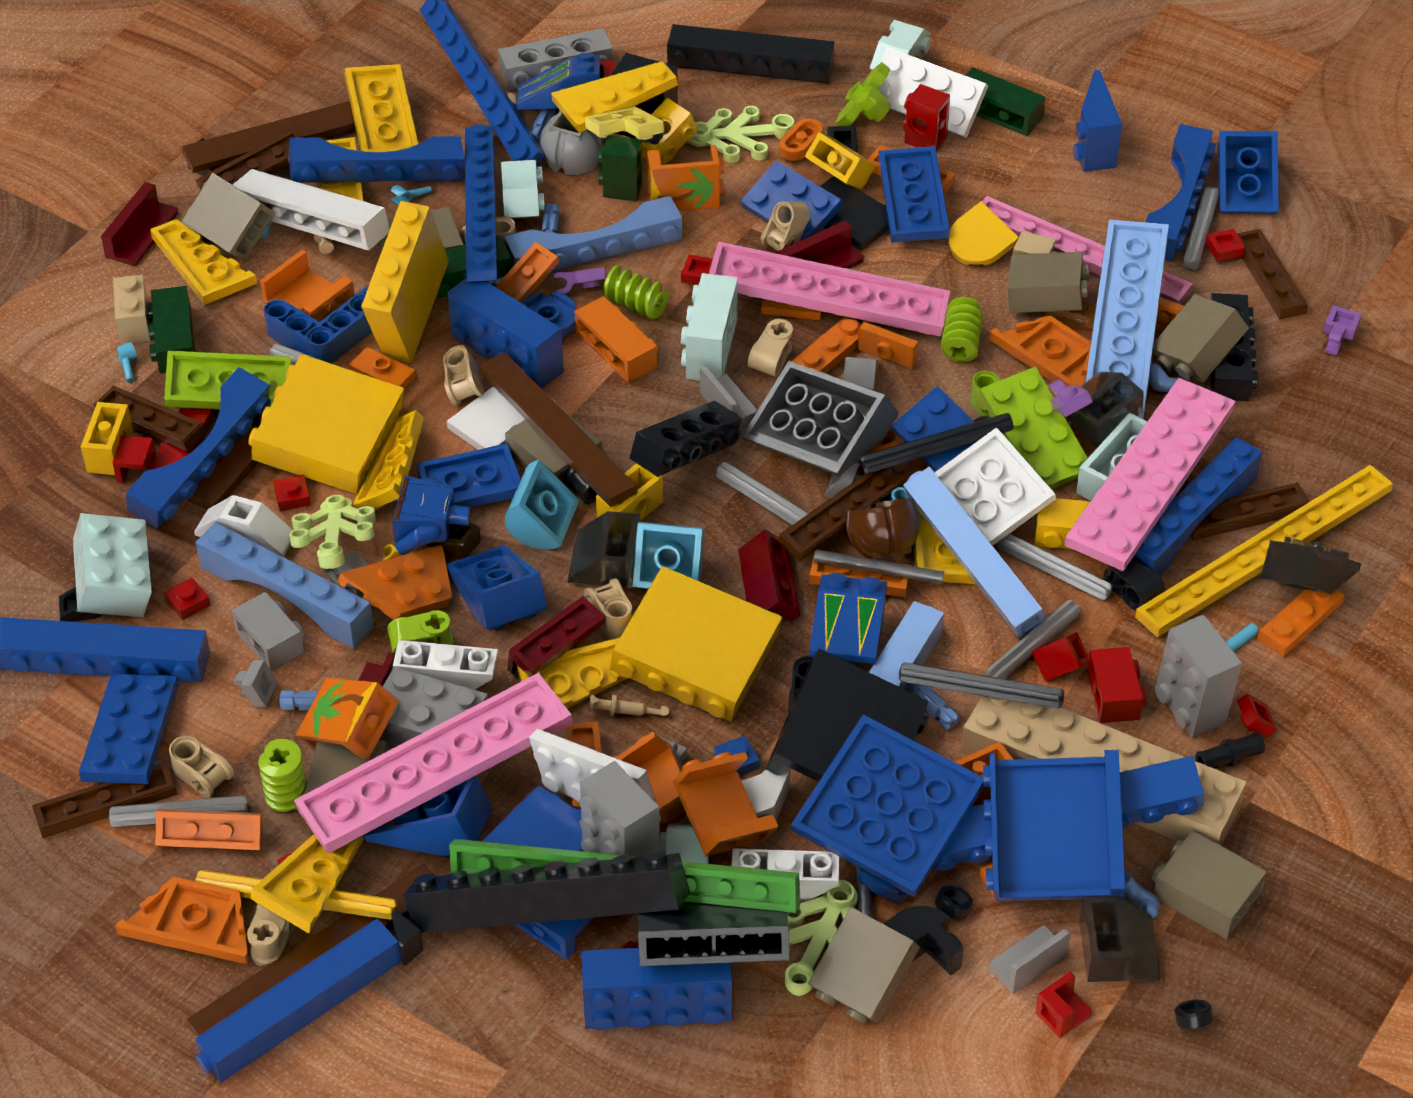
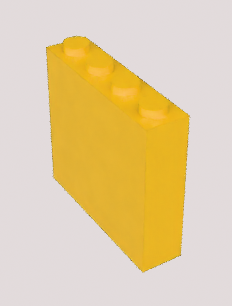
(405, 282)
(326, 423)
(695, 643)

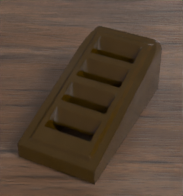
(461, 547)

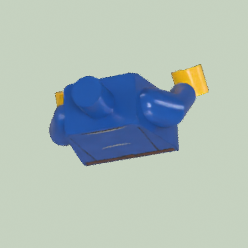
(424, 515)

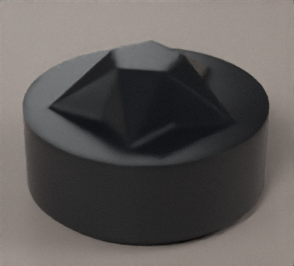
(954, 902)
(1193, 1014)

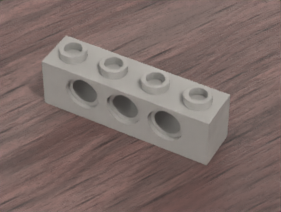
(528, 60)

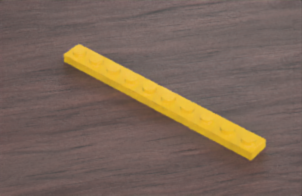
(1248, 558)

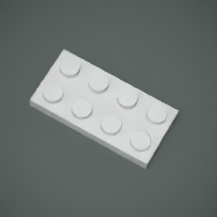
(909, 72)
(568, 763)

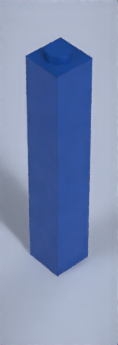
(297, 1001)

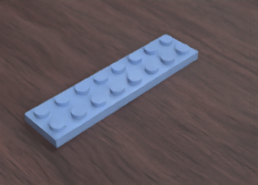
(1128, 301)

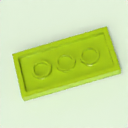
(196, 377)
(1038, 431)

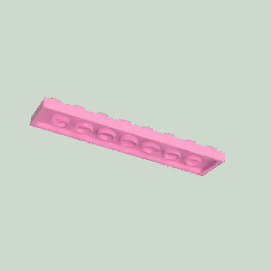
(833, 289)
(1150, 474)
(431, 763)

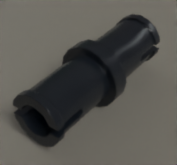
(1231, 751)

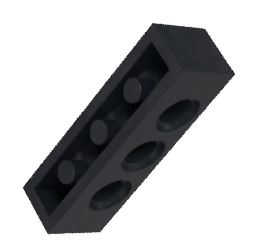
(1234, 373)
(685, 438)

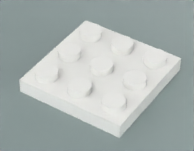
(995, 486)

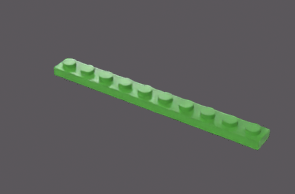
(707, 882)

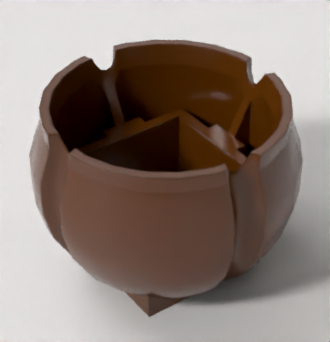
(884, 530)

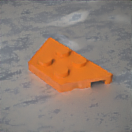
(1049, 346)
(405, 583)
(191, 919)

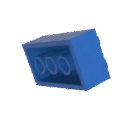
(500, 324)
(627, 994)

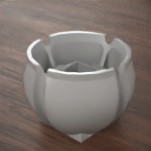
(569, 148)

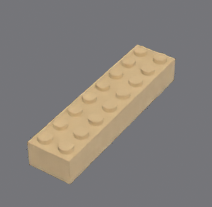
(1049, 733)

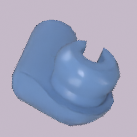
(1159, 380)
(1140, 896)

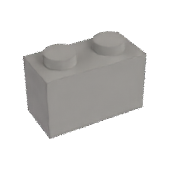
(268, 630)

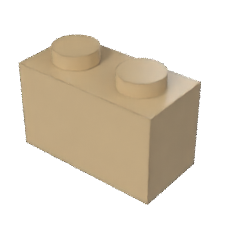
(131, 309)

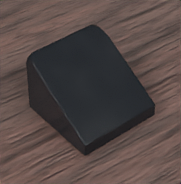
(845, 134)
(68, 608)
(408, 937)

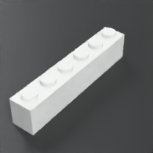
(317, 210)

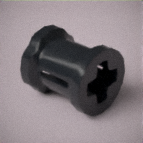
(574, 480)

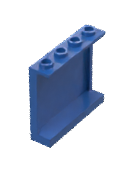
(546, 823)
(1055, 828)

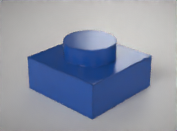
(738, 746)

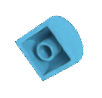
(540, 508)
(667, 546)

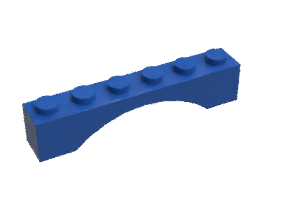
(1190, 159)
(320, 161)
(1223, 478)
(161, 490)

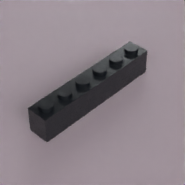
(750, 53)

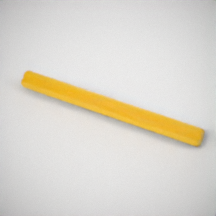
(339, 901)

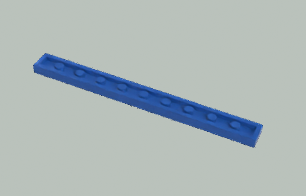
(481, 81)
(480, 204)

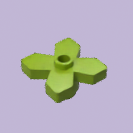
(866, 98)

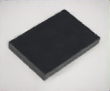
(860, 211)

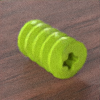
(635, 293)
(962, 330)
(282, 774)

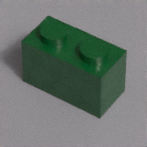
(621, 168)

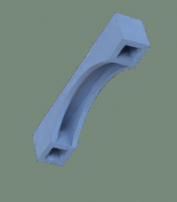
(650, 225)
(329, 605)

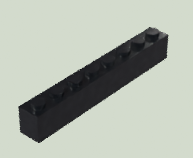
(548, 892)

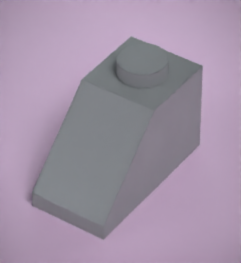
(861, 372)

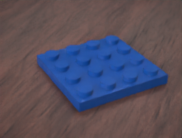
(888, 805)

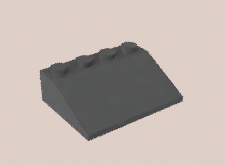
(820, 419)

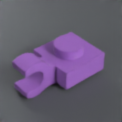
(587, 278)
(1340, 324)
(1068, 398)

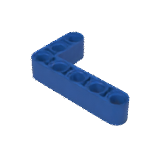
(323, 339)

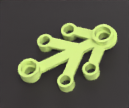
(739, 133)
(335, 511)
(820, 931)

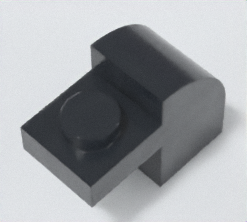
(930, 931)

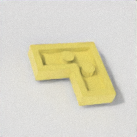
(629, 120)

